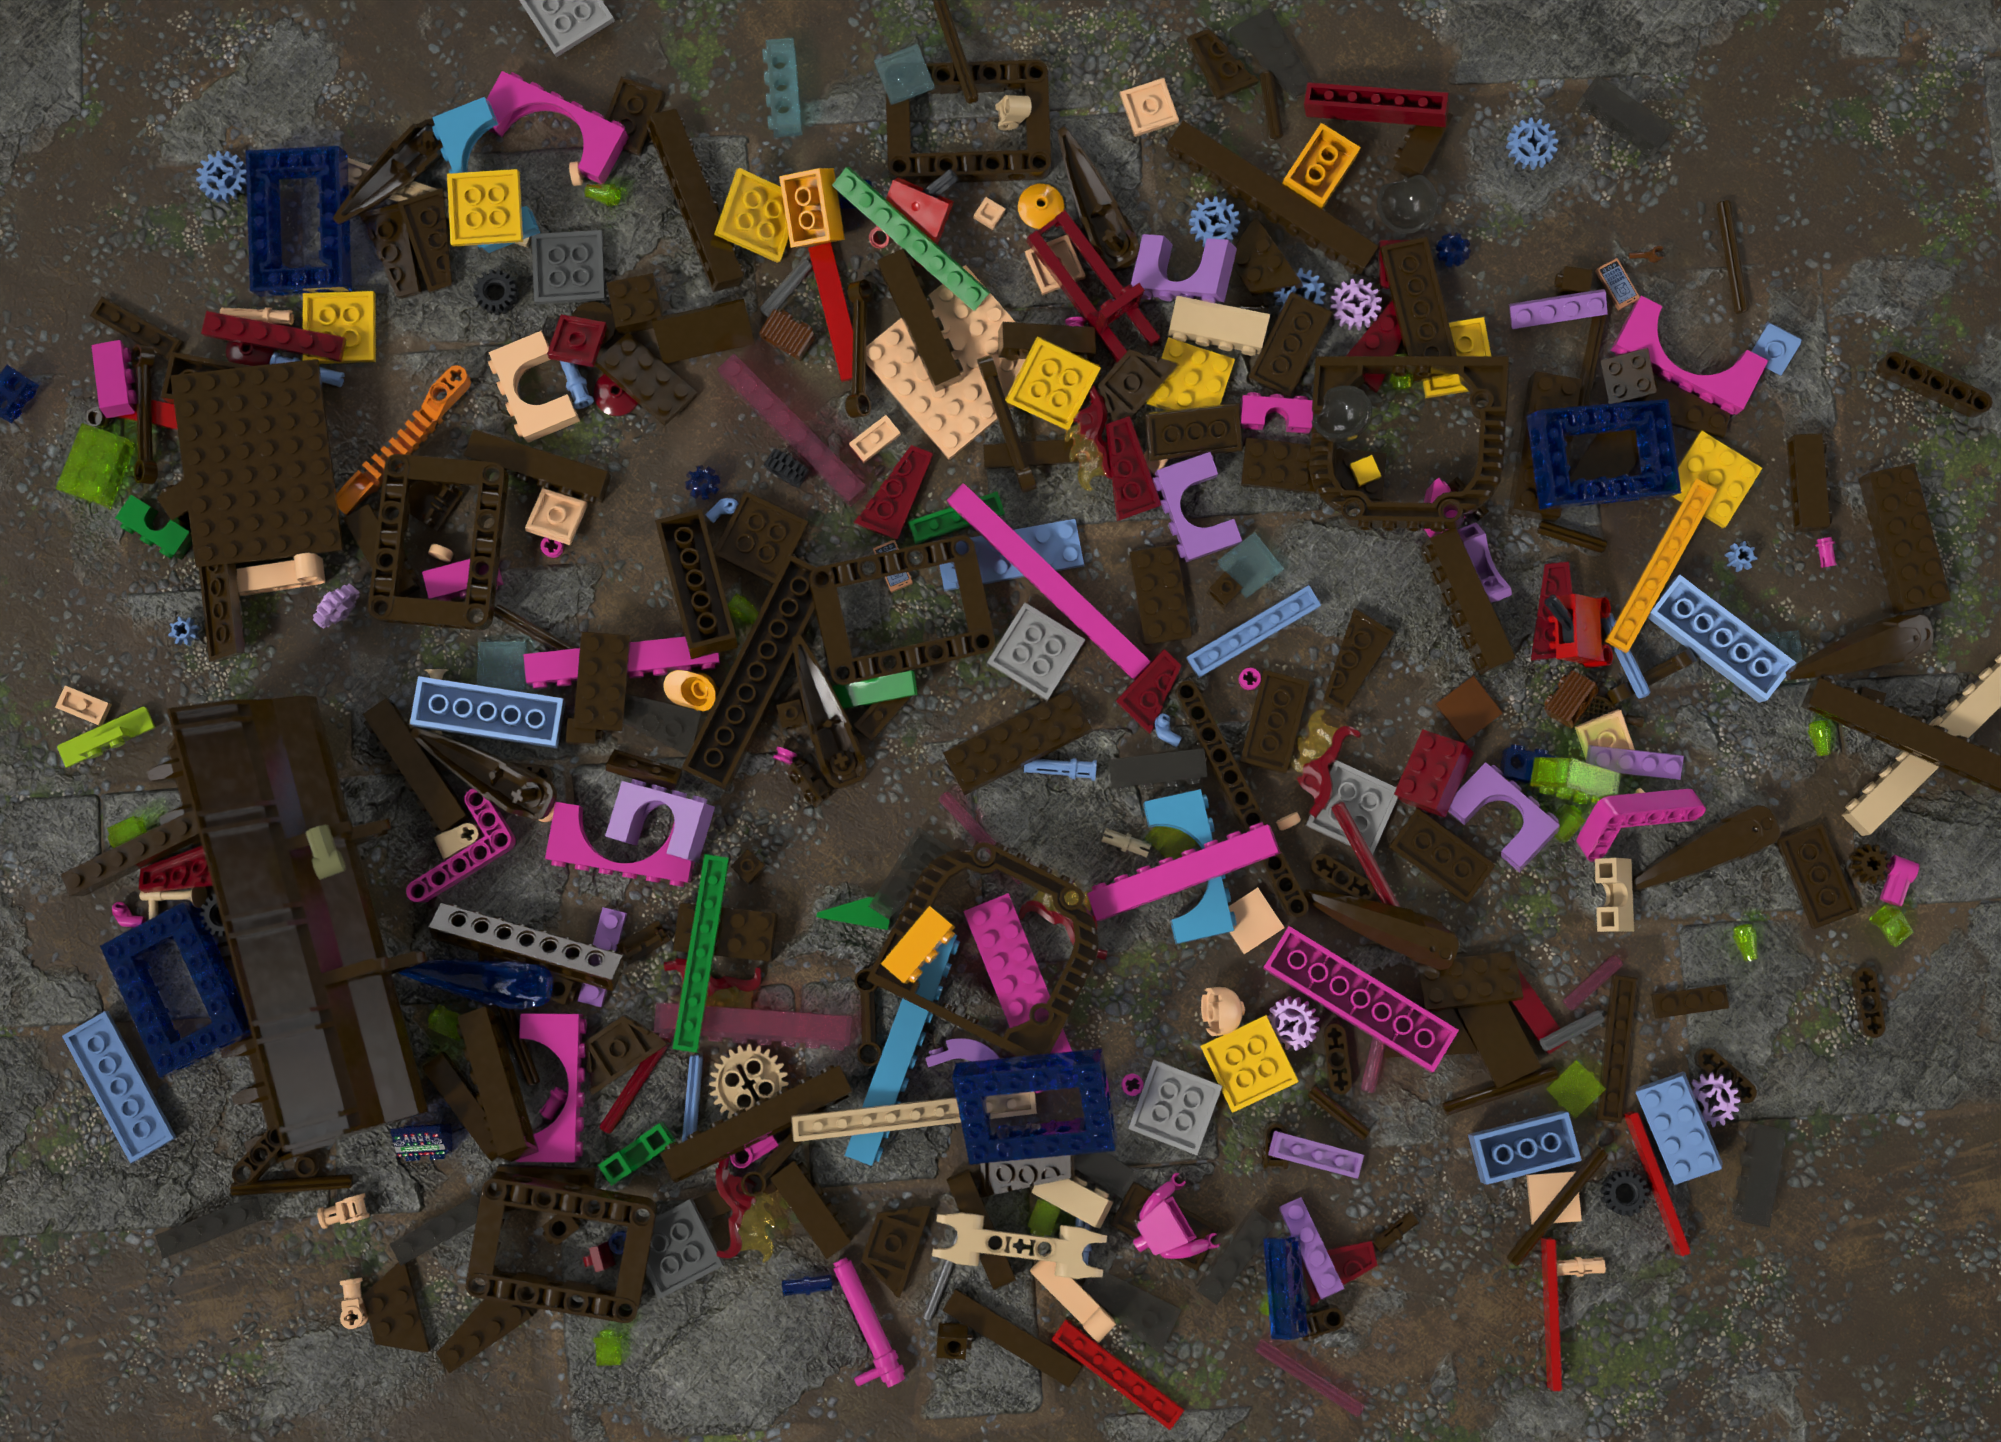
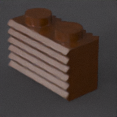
(787, 334)
(1571, 698)

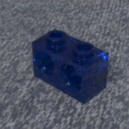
(15, 398)
(1526, 758)

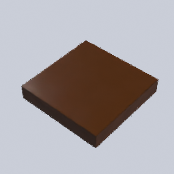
(1468, 709)

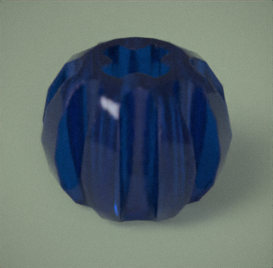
(1447, 244)
(706, 488)

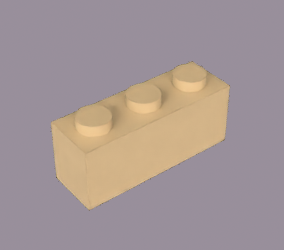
(1077, 1199)

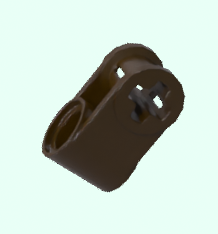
(1267, 1160)
(1319, 1323)

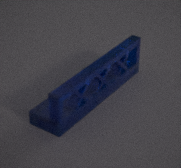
(1283, 1287)

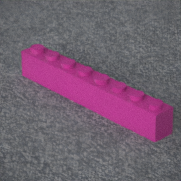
(644, 657)
(1183, 872)

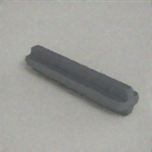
(786, 287)
(1571, 1030)

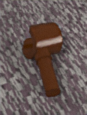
(1648, 255)

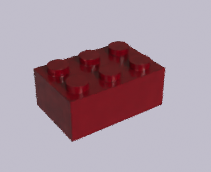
(1433, 773)

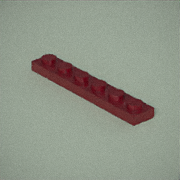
(273, 336)

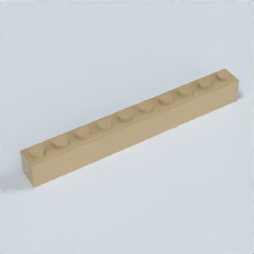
(1909, 772)

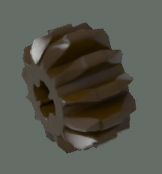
(1873, 855)

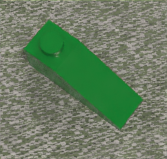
(856, 913)

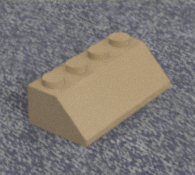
(1218, 325)

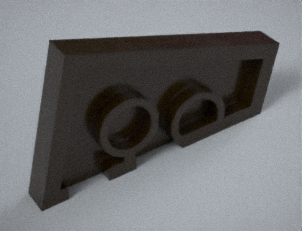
(1219, 67)

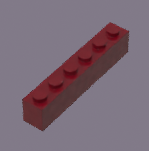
(1376, 104)

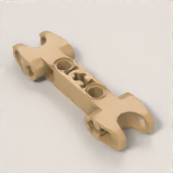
(1064, 1250)

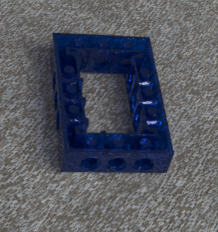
(263, 174)
(1655, 449)
(208, 973)
(1034, 1073)

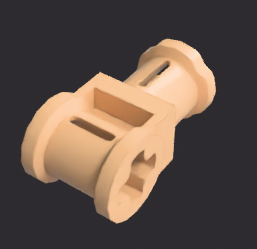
(348, 1210)
(352, 1304)

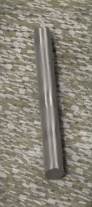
(939, 1286)

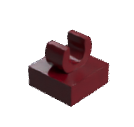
(600, 1257)

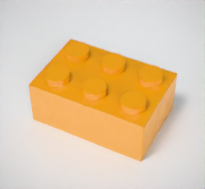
(1321, 166)
(811, 207)
(919, 946)

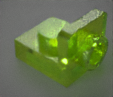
(1892, 924)
(444, 1022)
(608, 1348)

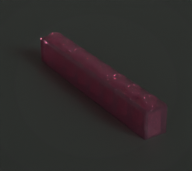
(792, 430)
(762, 1026)

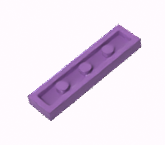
(1558, 309)
(1636, 761)
(606, 937)
(1316, 1154)
(1312, 1248)

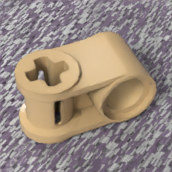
(1012, 111)
(455, 840)

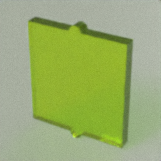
(1170, 841)
(1575, 1089)

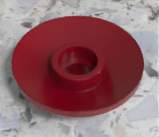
(254, 357)
(609, 403)

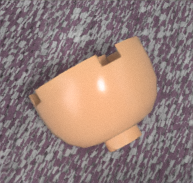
(1221, 1010)

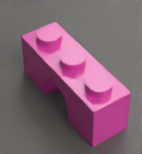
(1295, 411)

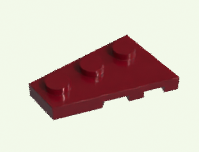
(1147, 693)
(1349, 1262)

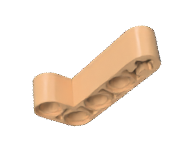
(303, 571)
(1075, 1300)

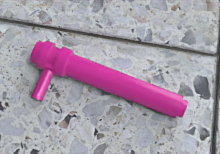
(884, 1357)

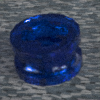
(613, 1246)

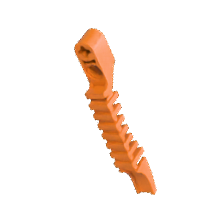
(430, 414)

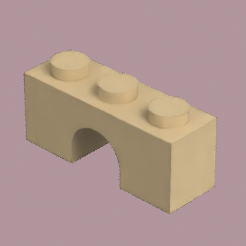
(1617, 911)

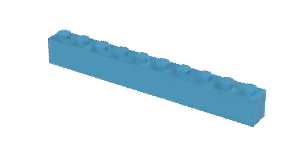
(899, 1052)

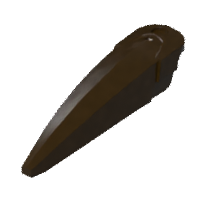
(395, 169)
(1097, 208)
(1869, 647)
(830, 730)
(494, 778)
(1716, 845)
(1395, 927)

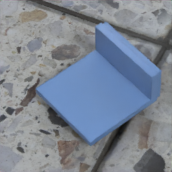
(1777, 347)

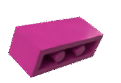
(114, 379)
(451, 580)

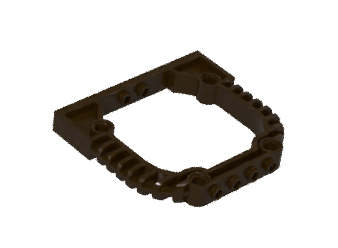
(1481, 375)
(1031, 1036)

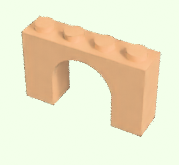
(510, 364)

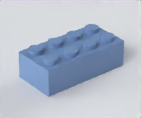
(1679, 1128)
(1524, 1147)

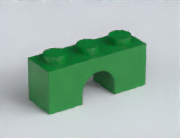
(139, 517)
(636, 1153)

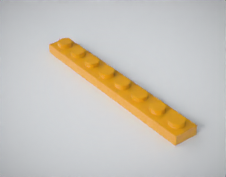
(1661, 565)

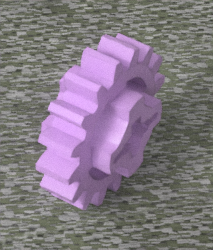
(1364, 302)
(336, 606)
(1299, 1034)
(1722, 1104)

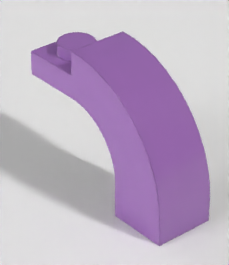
(1477, 547)
(961, 1048)

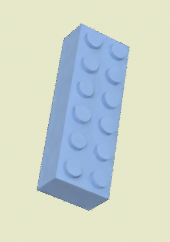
(1720, 639)
(487, 712)

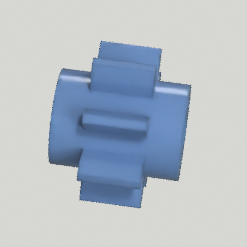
(1736, 551)
(177, 629)

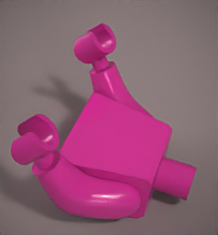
(1166, 1228)

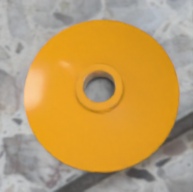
(1032, 213)

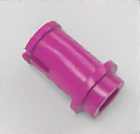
(1826, 552)
(553, 1103)

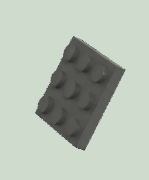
(568, 267)
(680, 1249)

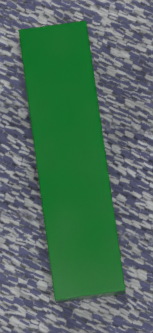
(948, 520)
(876, 690)

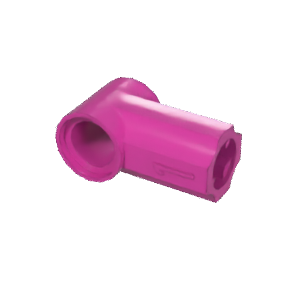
(1898, 880)
(756, 1151)

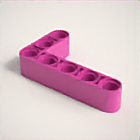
(1635, 810)
(469, 854)

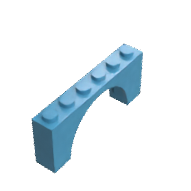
(459, 132)
(1189, 815)

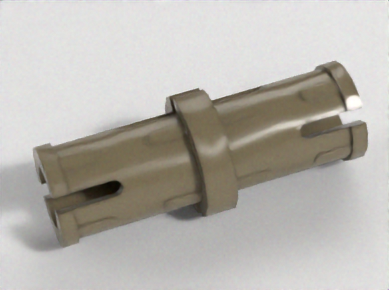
(1126, 842)

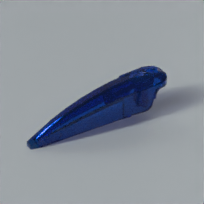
(490, 982)

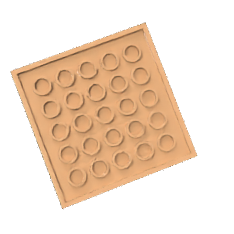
(964, 409)

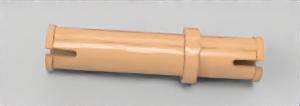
(267, 315)

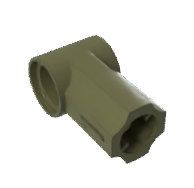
(326, 858)

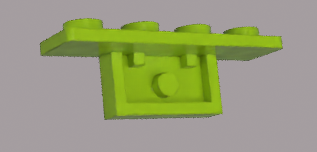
(105, 737)

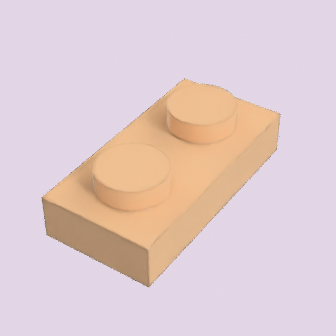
(874, 439)
(83, 705)

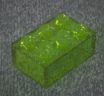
(95, 466)
(1574, 779)

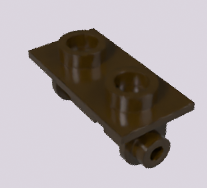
(800, 775)
(643, 942)

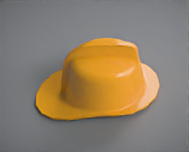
(691, 689)

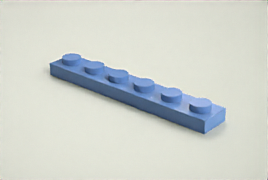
(1253, 631)

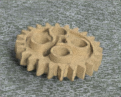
(768, 1072)

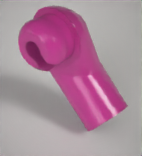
(125, 917)

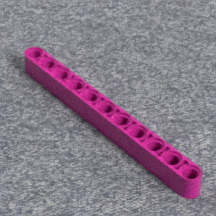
(1048, 581)

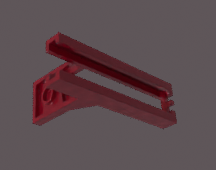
(1126, 298)

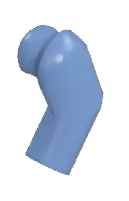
(722, 507)
(1164, 732)

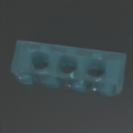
(784, 52)

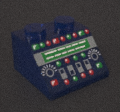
(422, 1141)

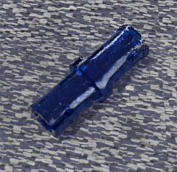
(807, 1285)

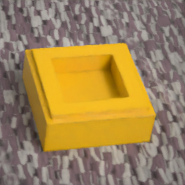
(1365, 470)

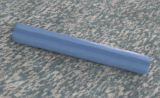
(1628, 663)
(692, 1095)

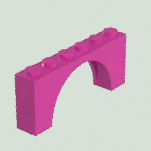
(602, 140)
(1726, 389)
(570, 845)
(564, 1037)

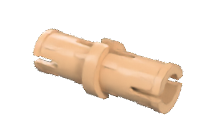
(1580, 1266)

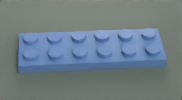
(1054, 542)
(119, 1087)

